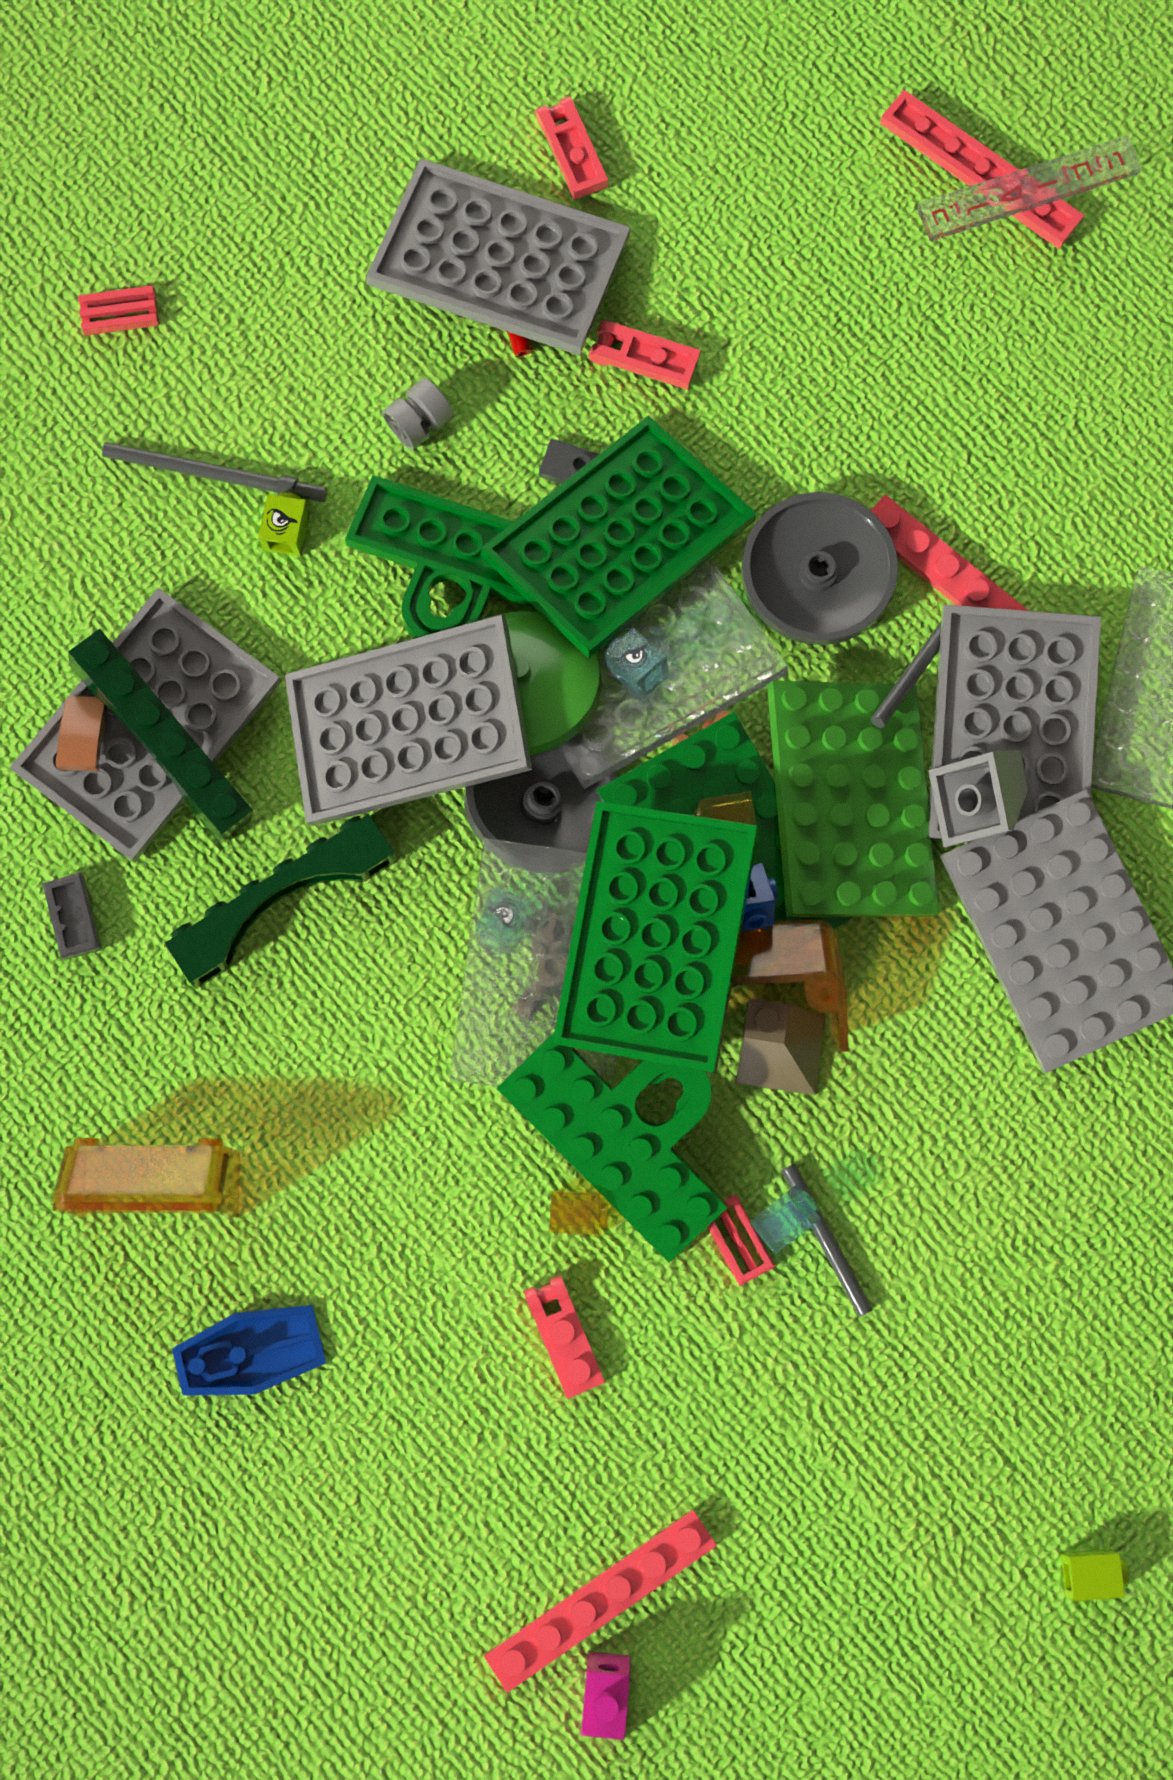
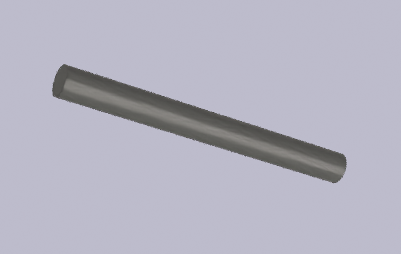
(907, 679)
(831, 1248)

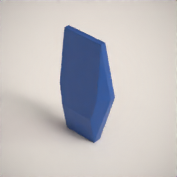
(250, 1352)

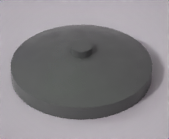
(819, 568)
(535, 805)

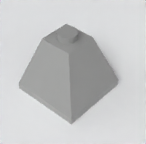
(978, 796)

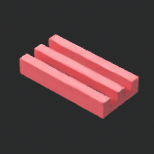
(118, 304)
(754, 1271)

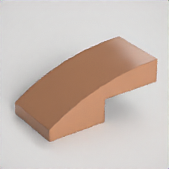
(81, 734)

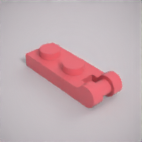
(572, 148)
(645, 354)
(564, 1338)

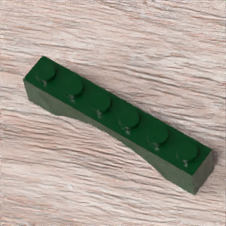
(180, 757)
(211, 943)

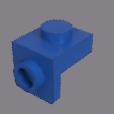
(760, 900)

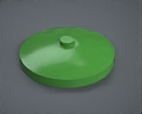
(553, 679)

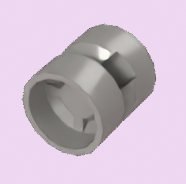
(420, 411)

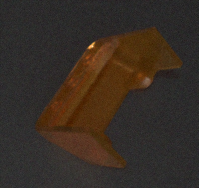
(798, 953)
(148, 1179)

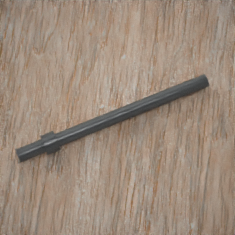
(215, 472)

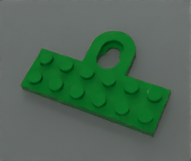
(436, 540)
(616, 1146)

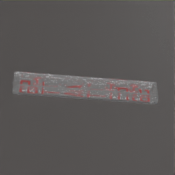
(1029, 188)

